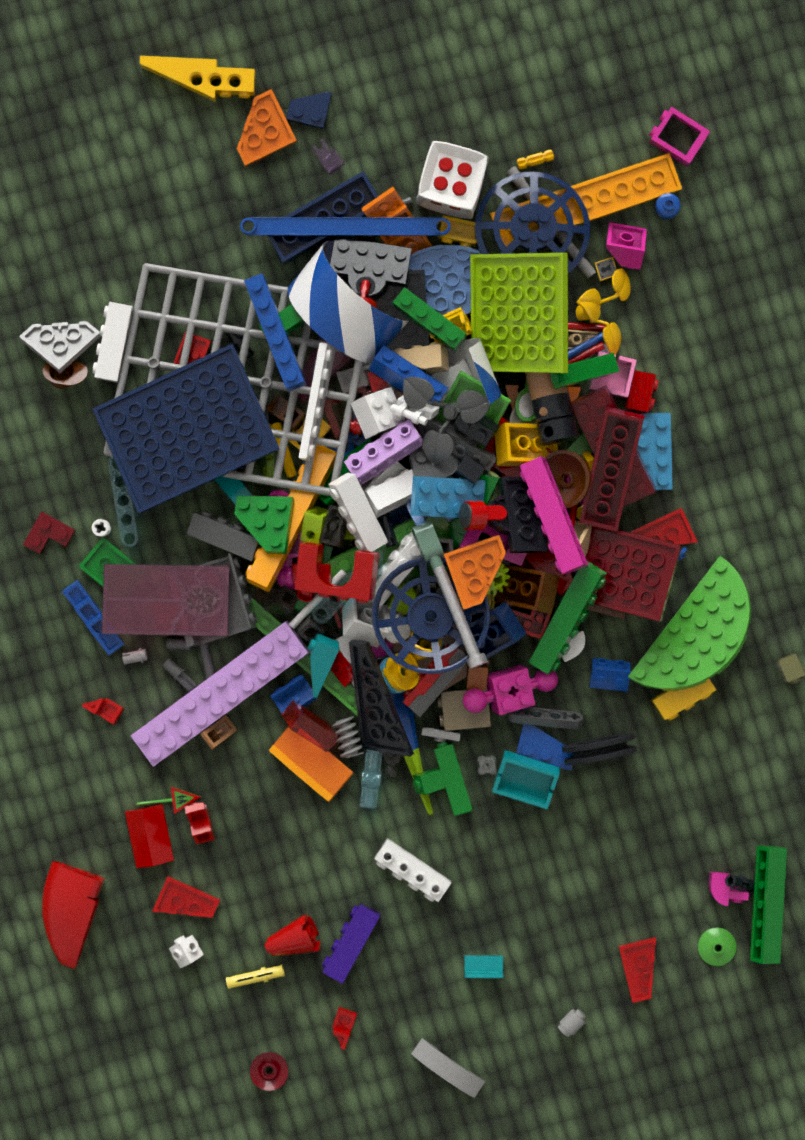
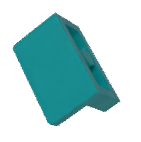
(483, 966)

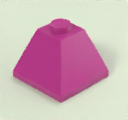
(626, 244)

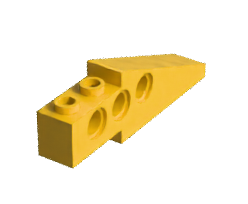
(185, 70)

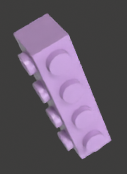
(384, 451)

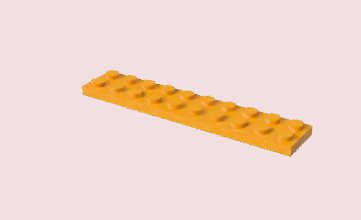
(609, 193)

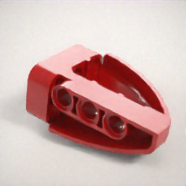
(69, 909)

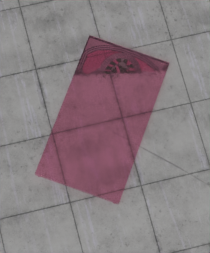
(165, 600)

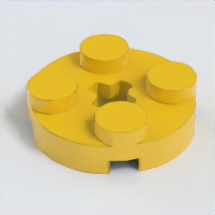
(396, 679)

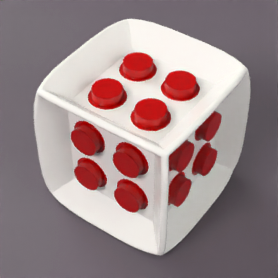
(452, 180)

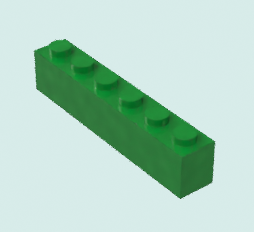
(568, 618)
(768, 904)

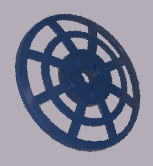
(533, 213)
(417, 622)

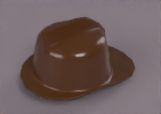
(72, 375)

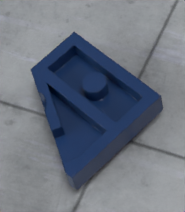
(310, 110)

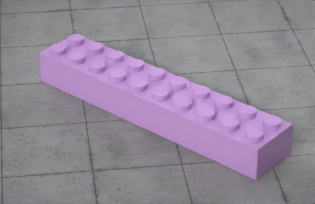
(220, 693)

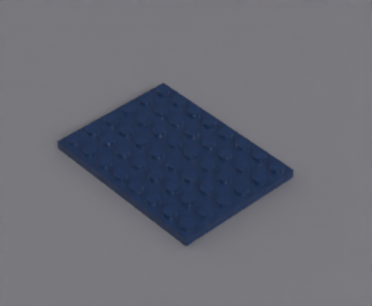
(186, 429)

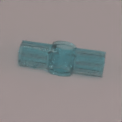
(371, 779)

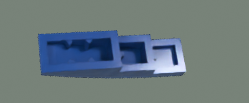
(91, 615)

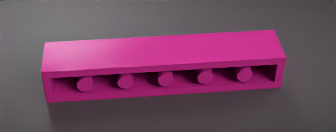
(553, 515)

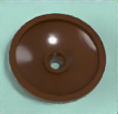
(565, 464)

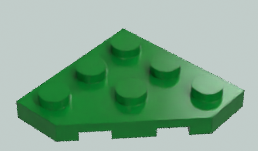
(267, 520)

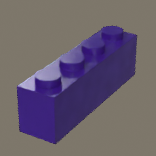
(351, 942)

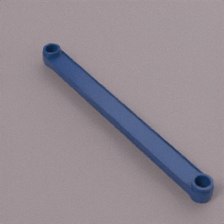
(344, 226)

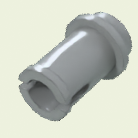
(135, 656)

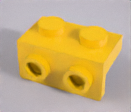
(460, 232)

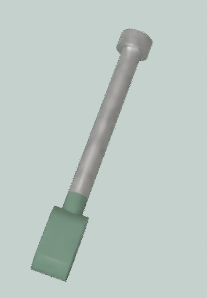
(431, 551)

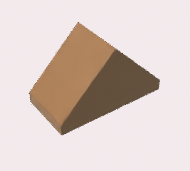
(218, 732)

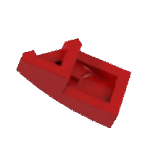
(106, 709)
(342, 1025)

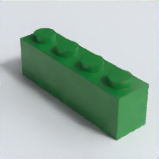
(429, 320)

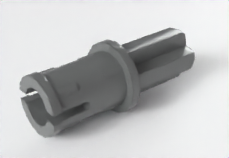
(179, 675)

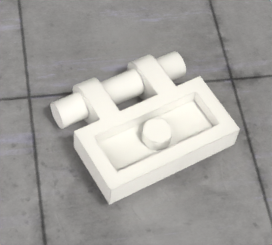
(416, 416)

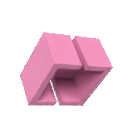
(619, 382)

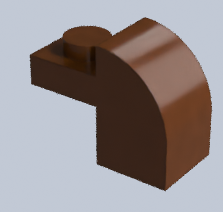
(278, 409)

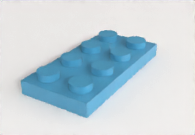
(656, 448)
(443, 495)

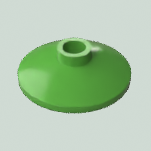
(710, 939)

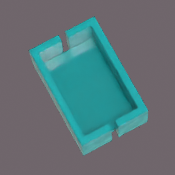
(526, 779)

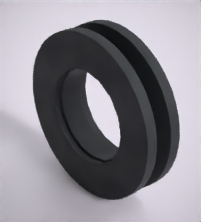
(599, 749)

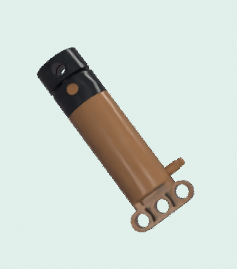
(551, 409)

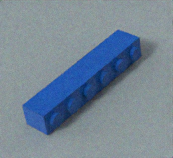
(275, 332)

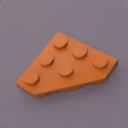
(264, 130)
(474, 569)

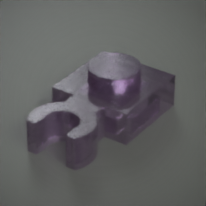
(329, 159)

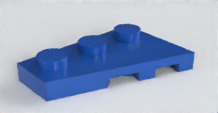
(541, 747)

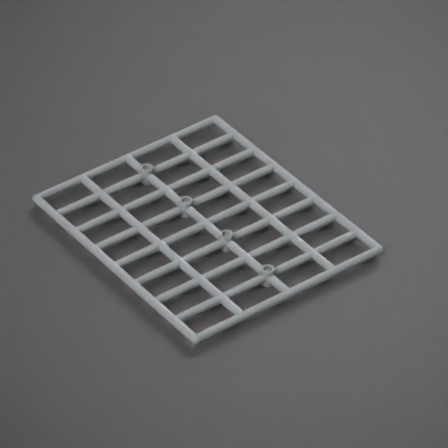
(265, 382)

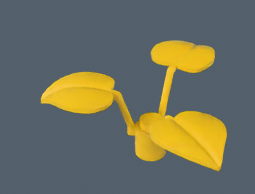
(590, 308)

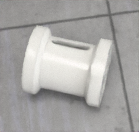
(99, 522)

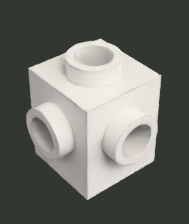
(185, 950)

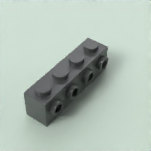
(223, 535)

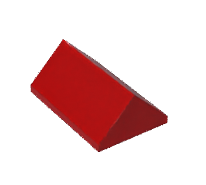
(149, 836)

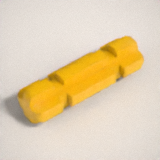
(535, 159)

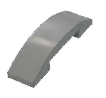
(447, 1068)

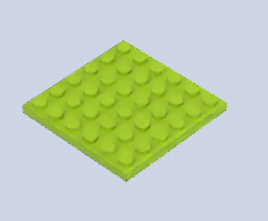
(521, 310)

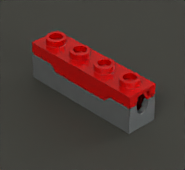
(432, 685)

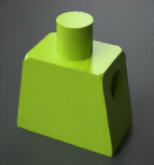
(313, 524)

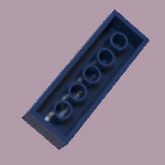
(340, 201)

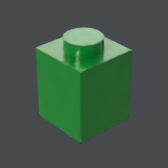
(428, 781)

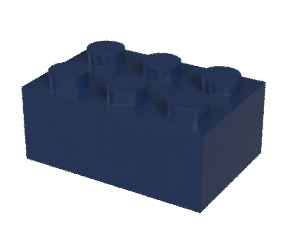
(502, 631)

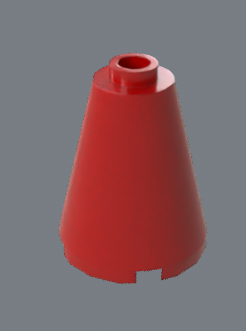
(294, 938)

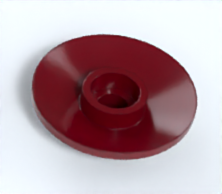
(266, 1080)

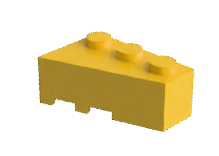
(672, 702)

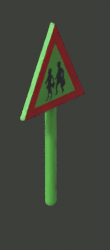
(179, 798)

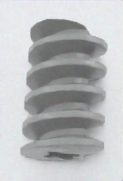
(347, 737)

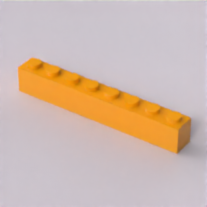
(267, 566)

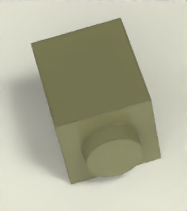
(790, 668)

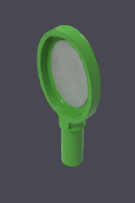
(523, 405)

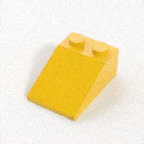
(519, 444)

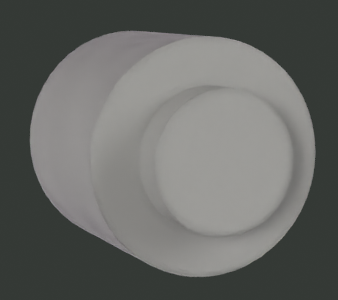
(572, 1022)

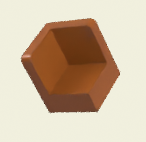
(477, 677)

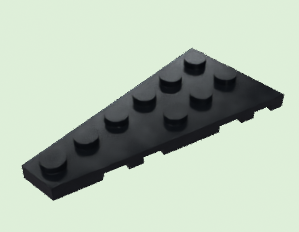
(377, 714)

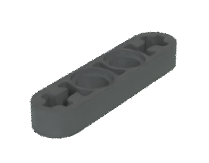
(546, 717)

